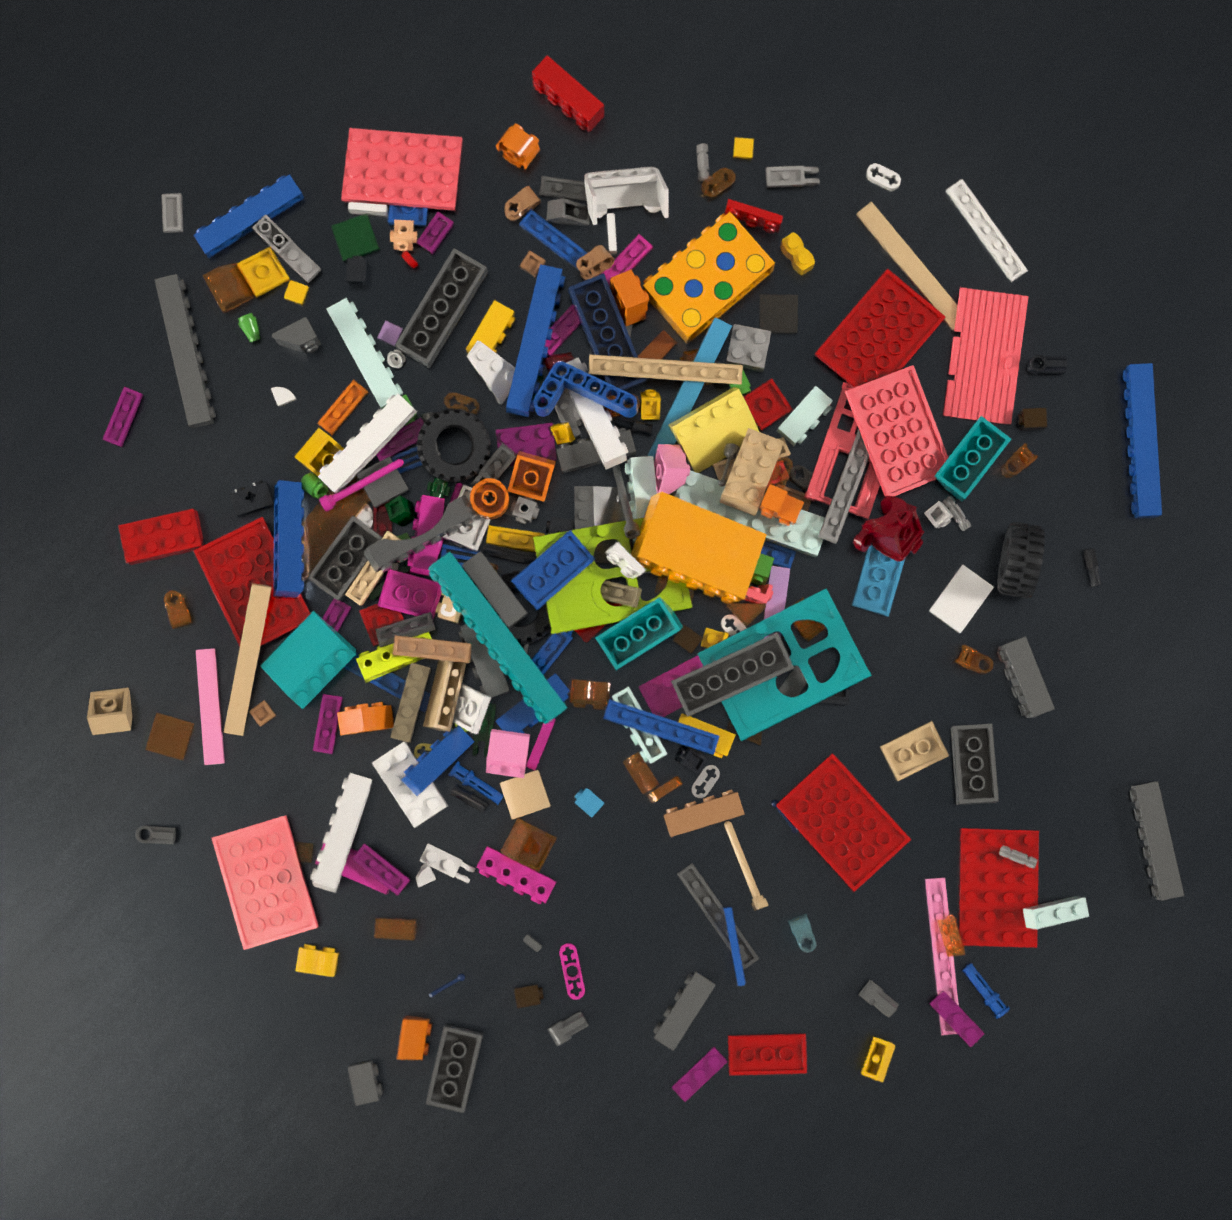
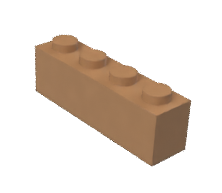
(703, 814)

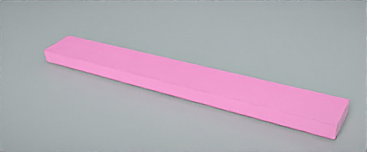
(943, 964)

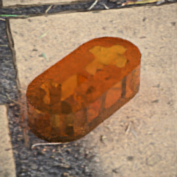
(721, 184)
(463, 400)
(786, 473)
(664, 789)

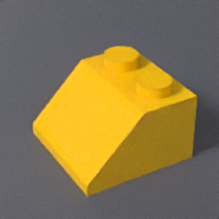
(318, 451)

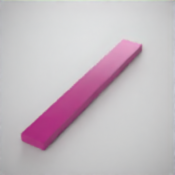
(625, 261)

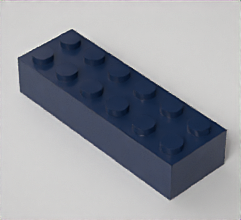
(603, 325)

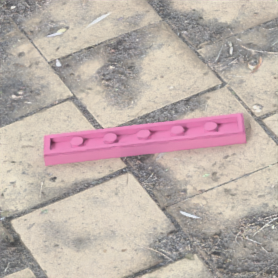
(210, 706)

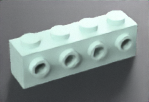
(649, 743)

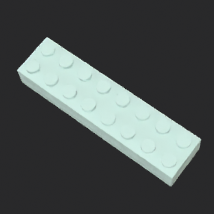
(801, 537)

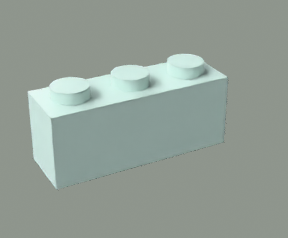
(805, 416)
(1055, 912)

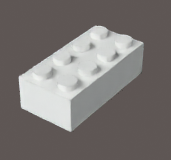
(391, 769)

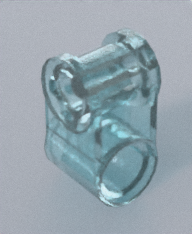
(802, 929)

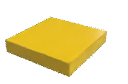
(263, 271)

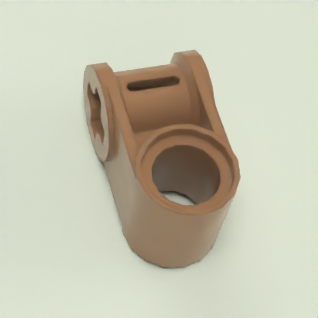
(523, 201)
(595, 261)

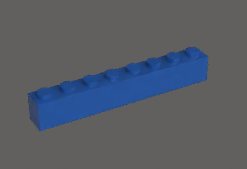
(534, 341)
(1143, 441)

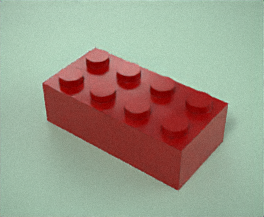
(568, 94)
(161, 536)

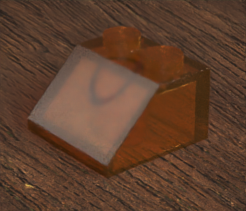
(228, 286)
(528, 845)

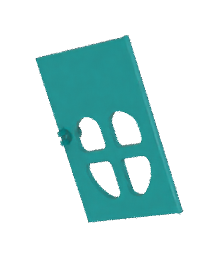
(765, 704)

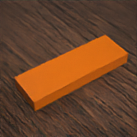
(343, 407)

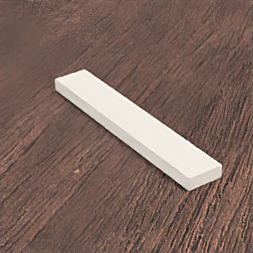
(986, 230)

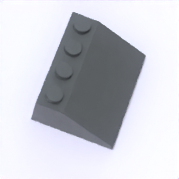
(598, 507)

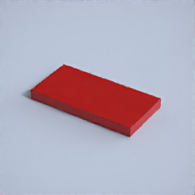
(767, 1054)

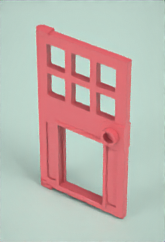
(836, 441)

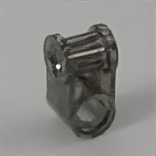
(803, 482)

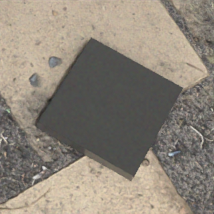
(384, 488)

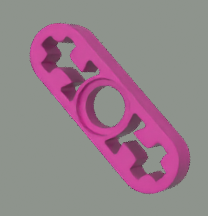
(540, 745)
(573, 956)

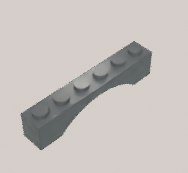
(386, 552)

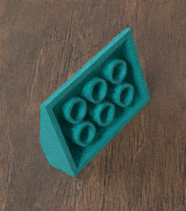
(308, 659)

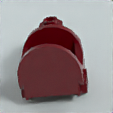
(894, 533)

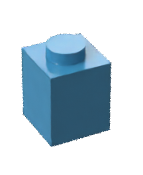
(588, 801)

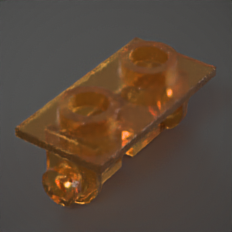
(640, 773)
(951, 936)

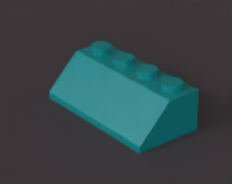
(972, 458)
(639, 632)

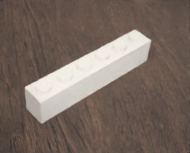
(598, 424)
(367, 443)
(342, 833)

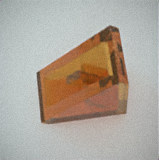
(745, 612)

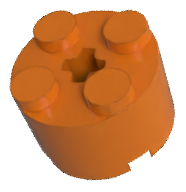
(518, 146)
(483, 490)

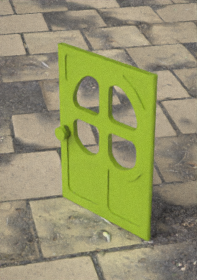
(581, 602)

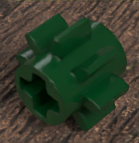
(438, 488)

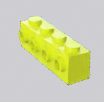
(383, 661)

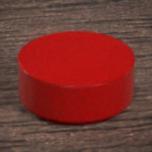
(409, 259)

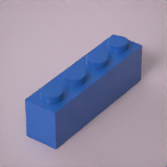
(522, 715)
(436, 761)

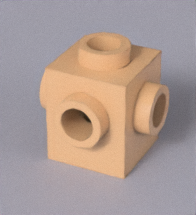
(403, 235)

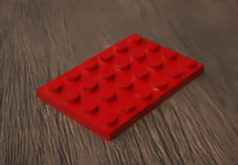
(880, 332)
(236, 563)
(843, 822)
(996, 888)

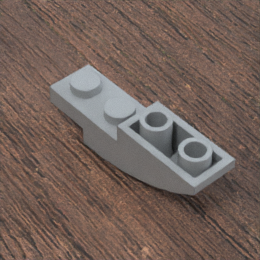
(286, 248)

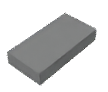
(172, 213)

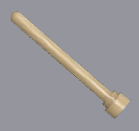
(758, 901)

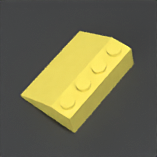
(711, 427)

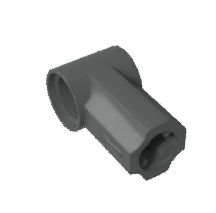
(158, 835)
(875, 996)
(565, 1029)

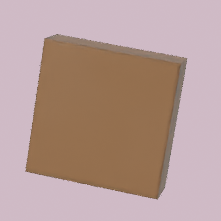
(532, 263)
(262, 713)

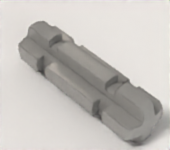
(703, 162)
(957, 513)
(1018, 857)

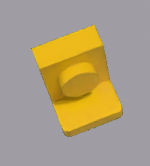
(650, 405)
(712, 637)

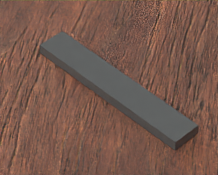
(714, 911)

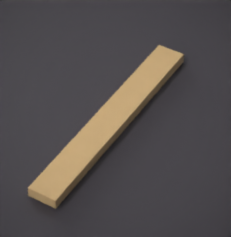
(909, 262)
(665, 369)
(247, 659)

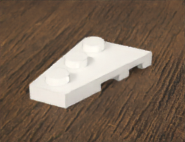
(493, 369)

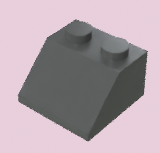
(298, 336)

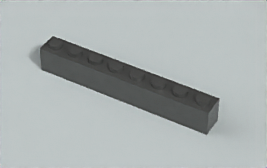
(184, 351)

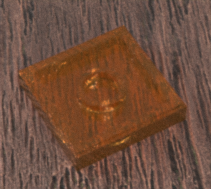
(169, 736)

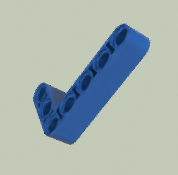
(584, 389)

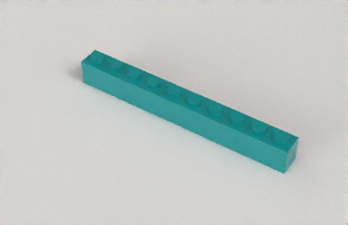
(497, 638)

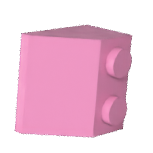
(670, 468)
(507, 753)

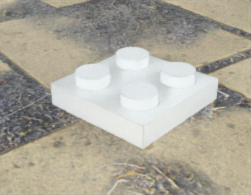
(629, 566)

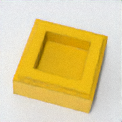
(743, 148)
(296, 292)
(562, 433)

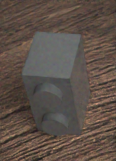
(364, 1082)

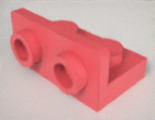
(759, 595)

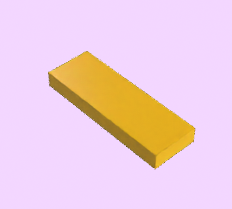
(512, 538)

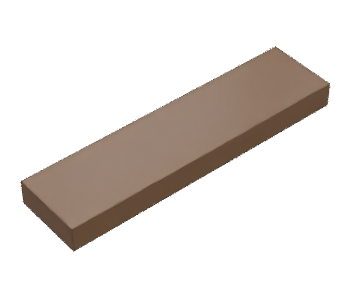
(432, 649)

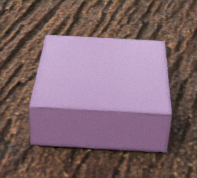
(390, 333)

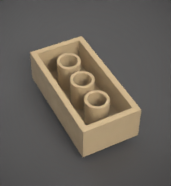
(751, 472)

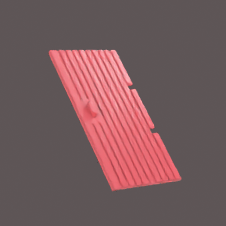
(985, 355)

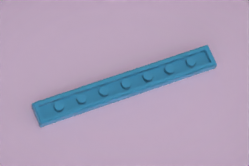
(690, 390)

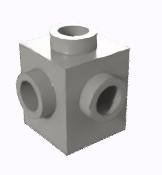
(527, 516)

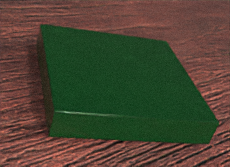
(355, 237)

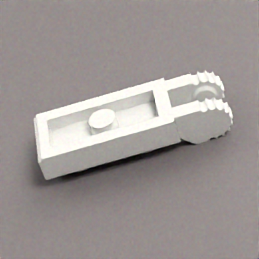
(445, 862)

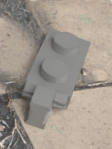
(567, 413)

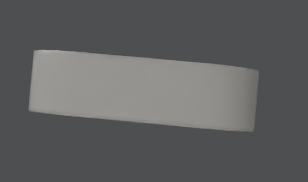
(701, 778)

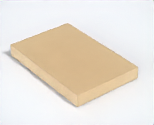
(914, 751)

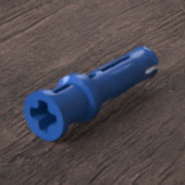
(467, 778)
(991, 998)

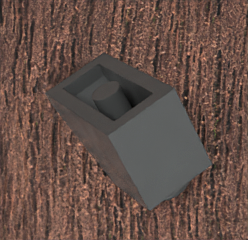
(567, 212)

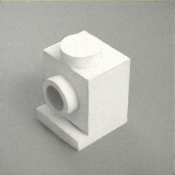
(939, 515)

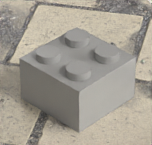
(748, 347)

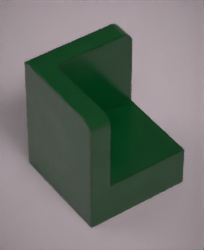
(401, 511)

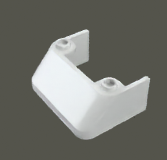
(625, 189)

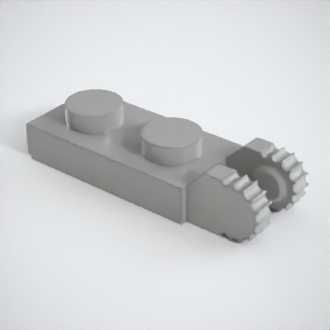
(790, 176)

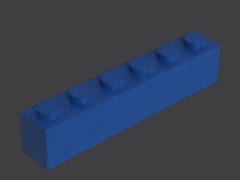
(241, 219)
(287, 539)

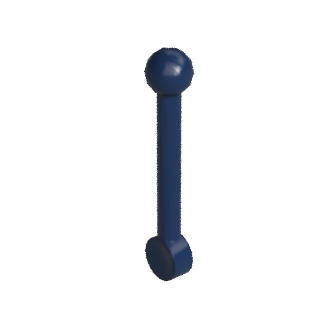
(793, 829)
(461, 977)

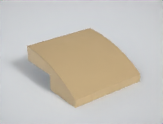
(525, 794)

